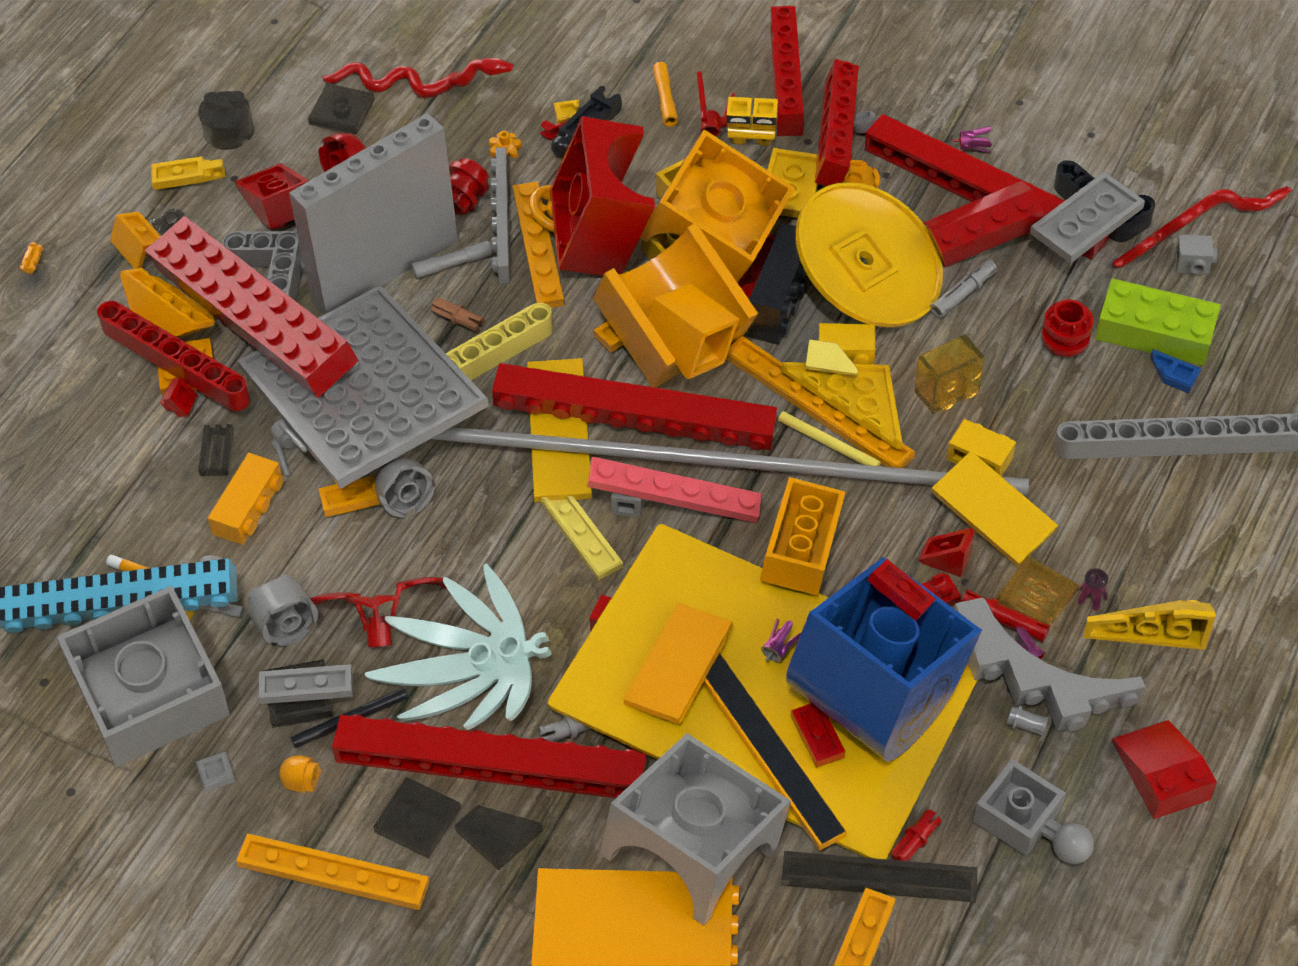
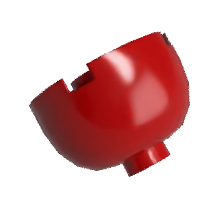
(338, 149)

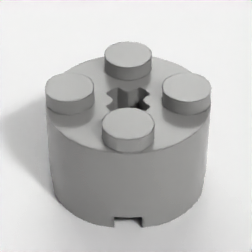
(282, 610)

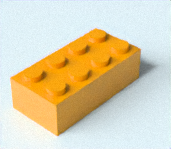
(802, 536)

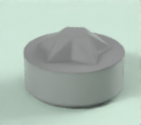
(863, 121)

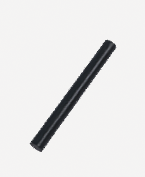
(364, 710)

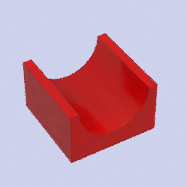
(591, 208)

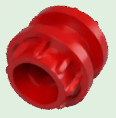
(467, 182)
(1067, 328)

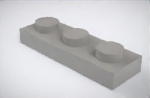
(305, 684)

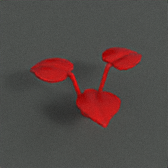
(378, 629)

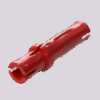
(1012, 618)

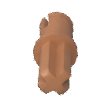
(457, 314)

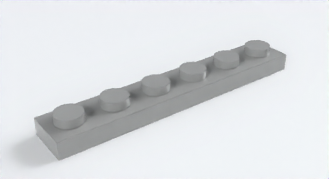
(500, 224)

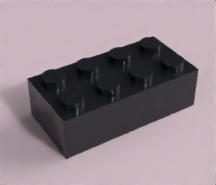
(778, 288)

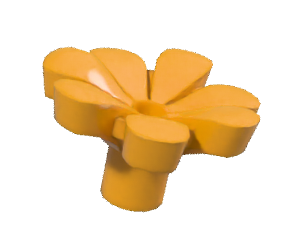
(506, 140)

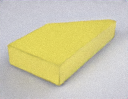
(828, 358)

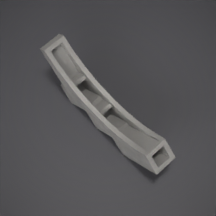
(1031, 680)

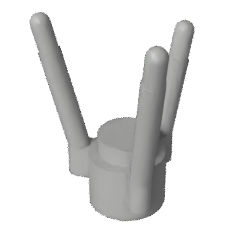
(284, 438)

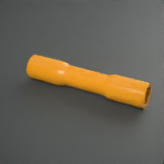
(667, 104)

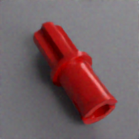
(916, 836)

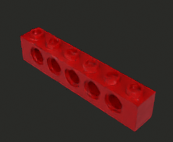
(786, 70)
(837, 123)

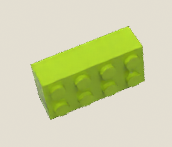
(1157, 320)

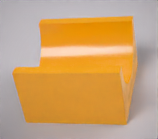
(628, 296)

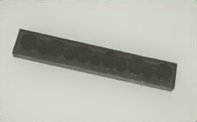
(880, 875)

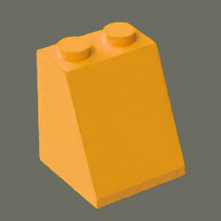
(693, 329)

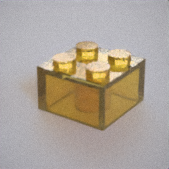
(949, 374)

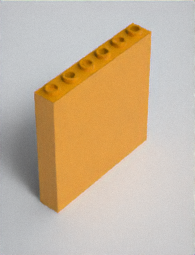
(628, 920)

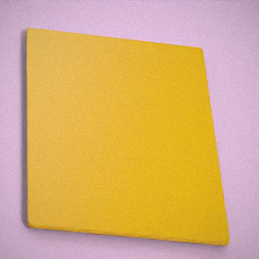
(862, 789)

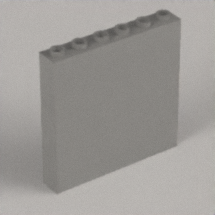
(375, 214)

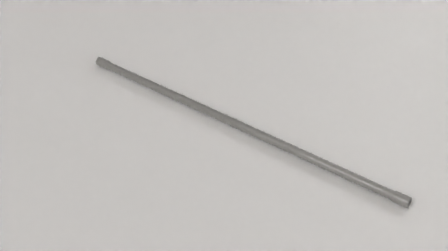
(703, 457)

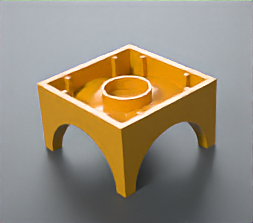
(726, 197)

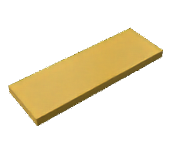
(559, 472)

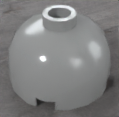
(403, 487)

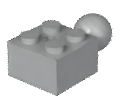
(1024, 808)

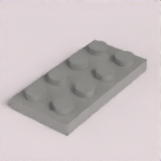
(1087, 217)

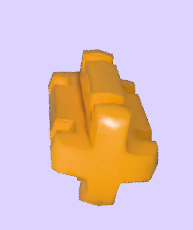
(31, 258)

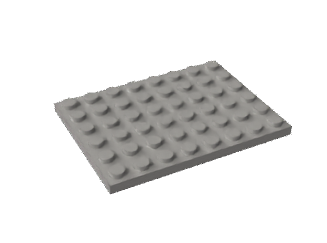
(383, 404)

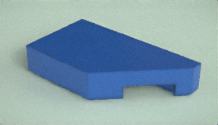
(1175, 371)

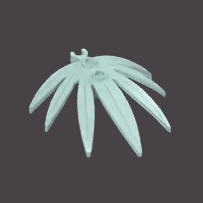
(493, 658)

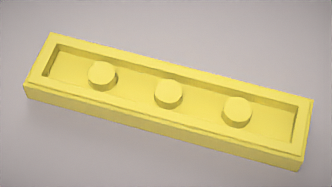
(583, 536)

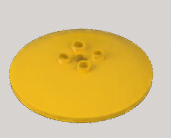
(869, 223)

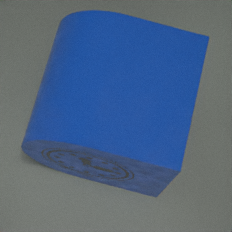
(878, 665)

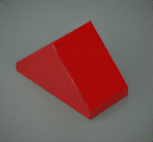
(949, 551)

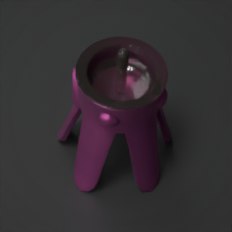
(1094, 583)

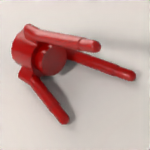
(710, 119)

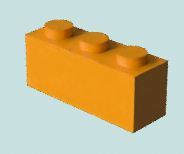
(245, 498)

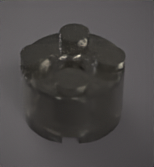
(226, 119)

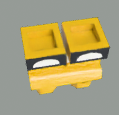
(745, 125)

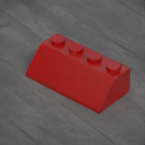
(984, 223)

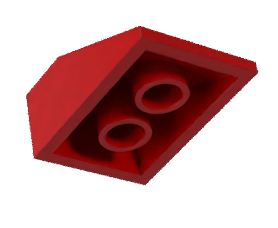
(269, 194)
(1165, 768)

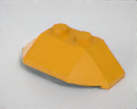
(164, 304)

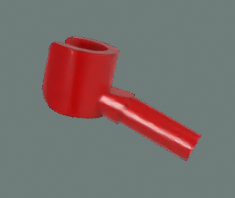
(551, 130)

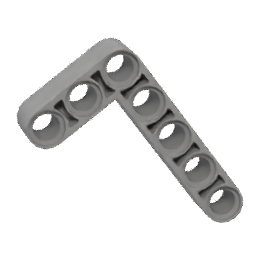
(270, 249)

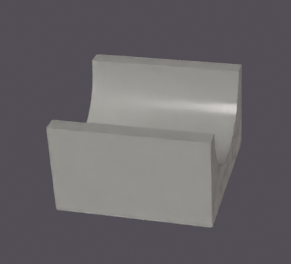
(144, 675)

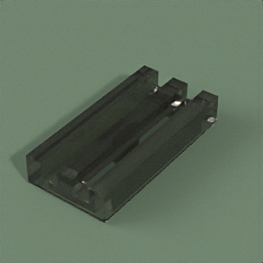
(217, 432)

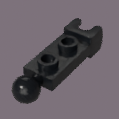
(597, 107)

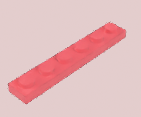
(674, 490)

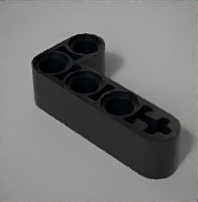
(1072, 177)

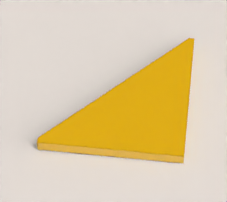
(863, 397)

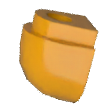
(299, 773)

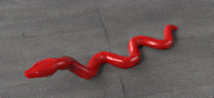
(489, 66)
(1210, 201)

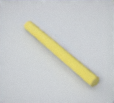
(827, 440)

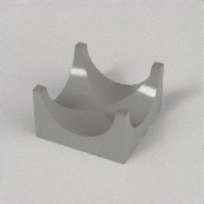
(698, 818)

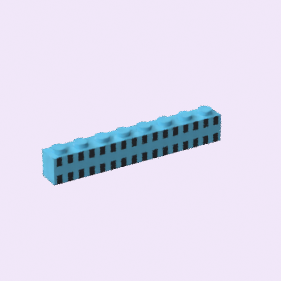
(94, 596)

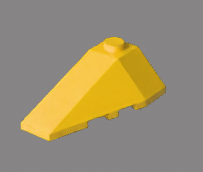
(1164, 624)

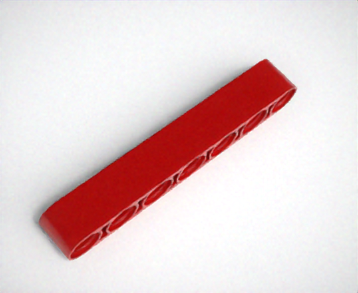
(174, 355)

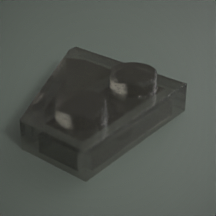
(497, 834)

